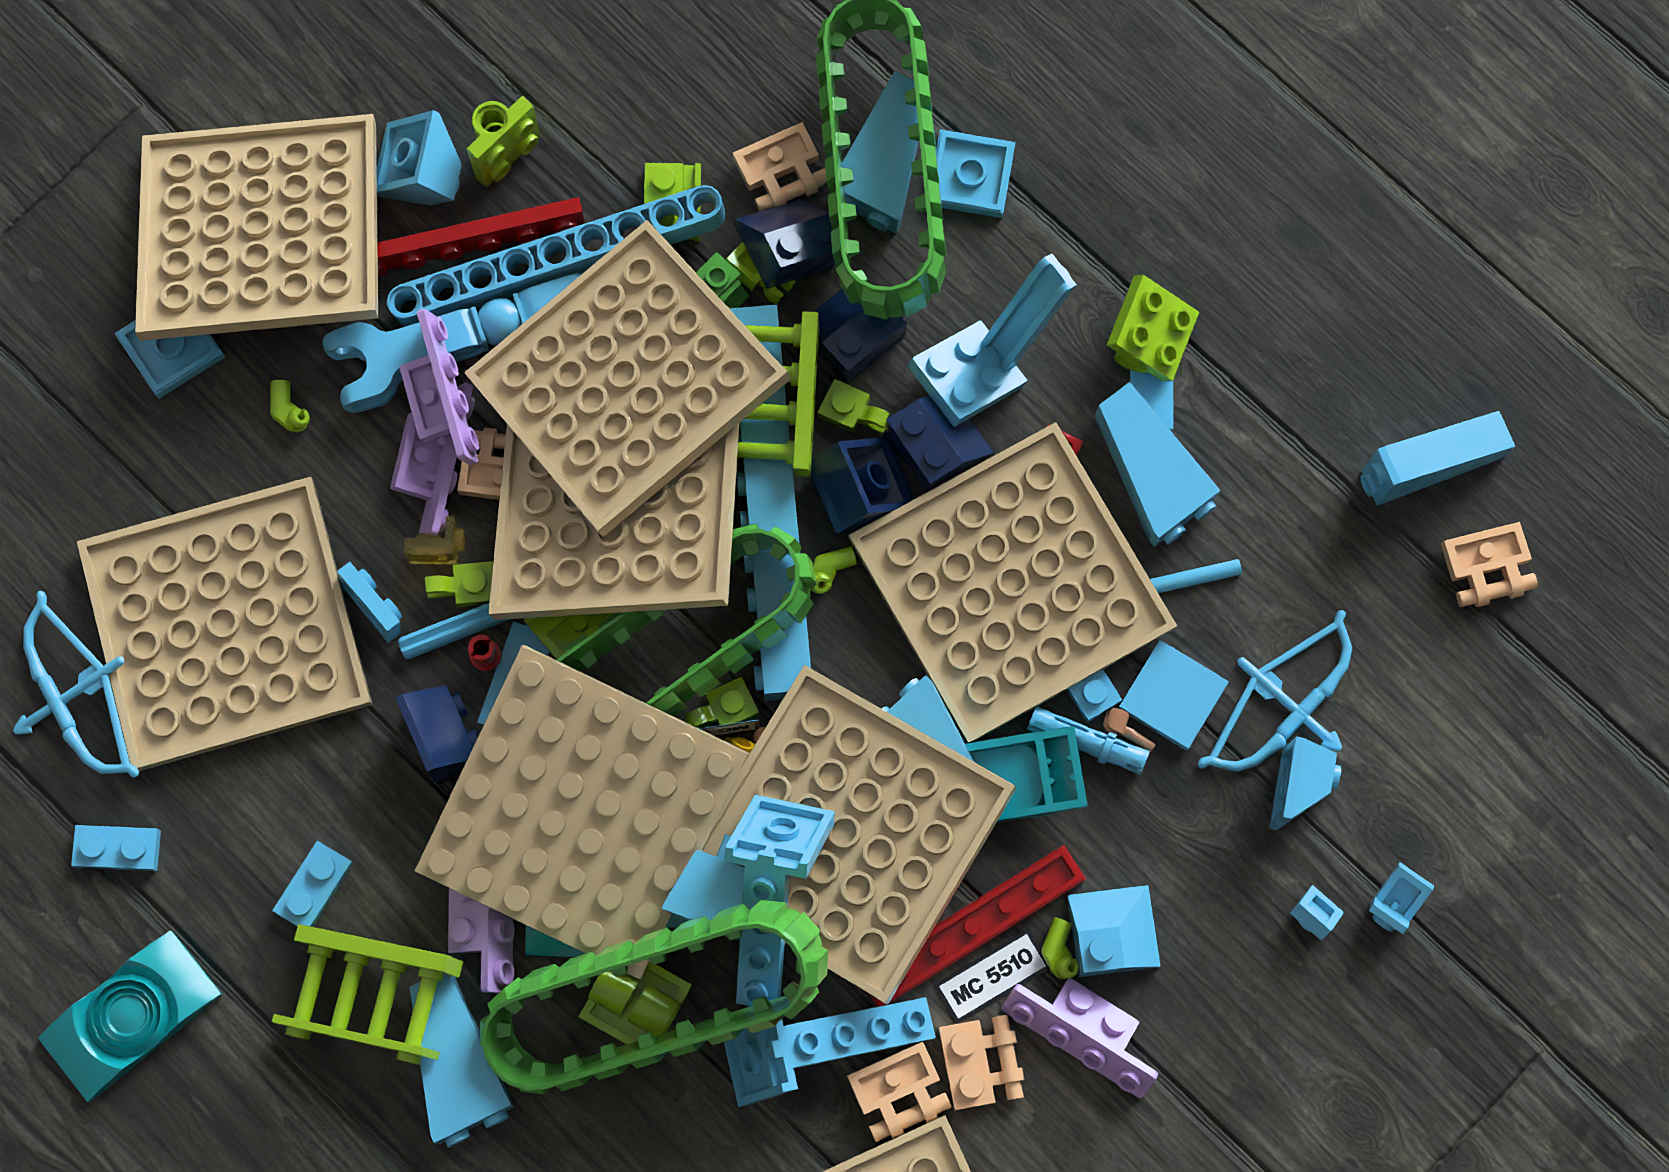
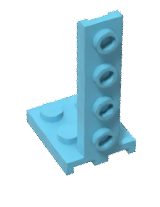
(979, 363)
(772, 843)
(765, 1060)

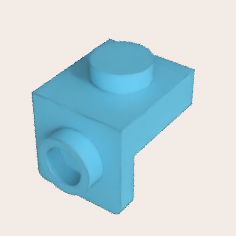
(1399, 899)

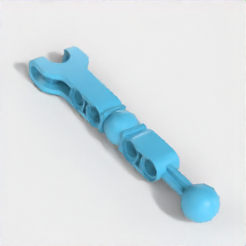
(466, 338)

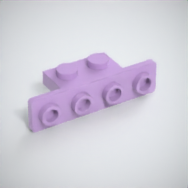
(433, 392)
(428, 470)
(484, 930)
(1085, 1029)

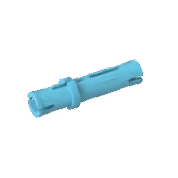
(1093, 742)

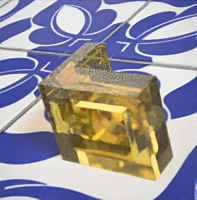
(436, 550)

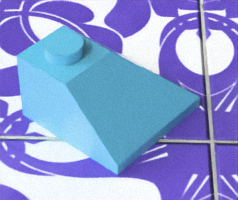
(418, 161)
(1303, 779)
(1113, 931)

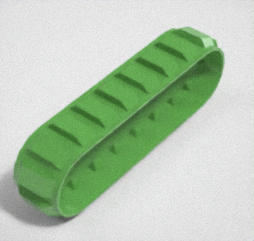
(842, 24)
(734, 653)
(531, 1075)

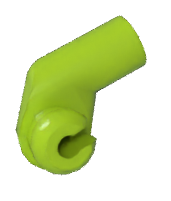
(283, 410)
(827, 564)
(1056, 952)

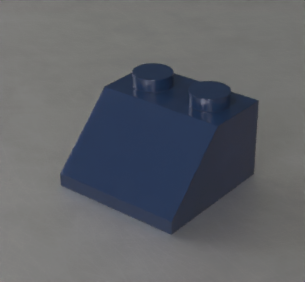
(787, 241)
(853, 339)
(932, 445)
(859, 482)
(438, 730)

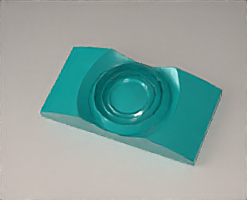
(1042, 768)
(129, 1015)

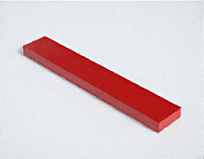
(991, 916)

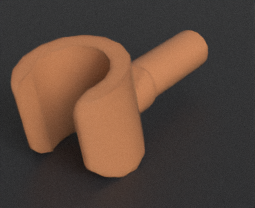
(1116, 722)

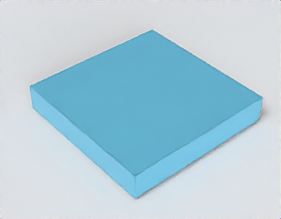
(973, 172)
(169, 361)
(1173, 695)

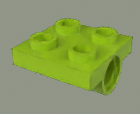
(501, 138)
(1152, 329)
(634, 1006)

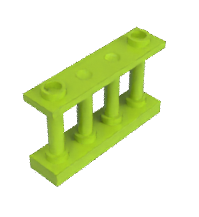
(796, 413)
(357, 953)

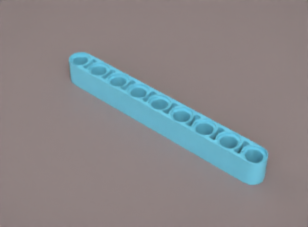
(537, 254)

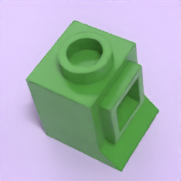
(723, 281)

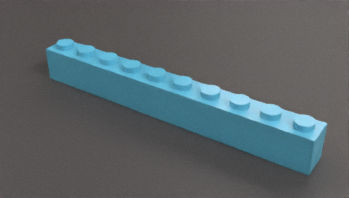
(770, 504)

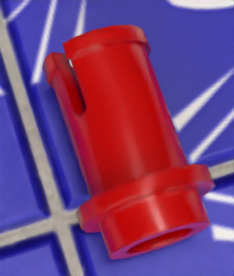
(490, 659)

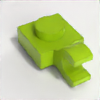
(848, 407)
(469, 585)
(726, 706)

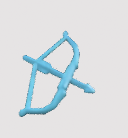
(89, 682)
(1270, 687)

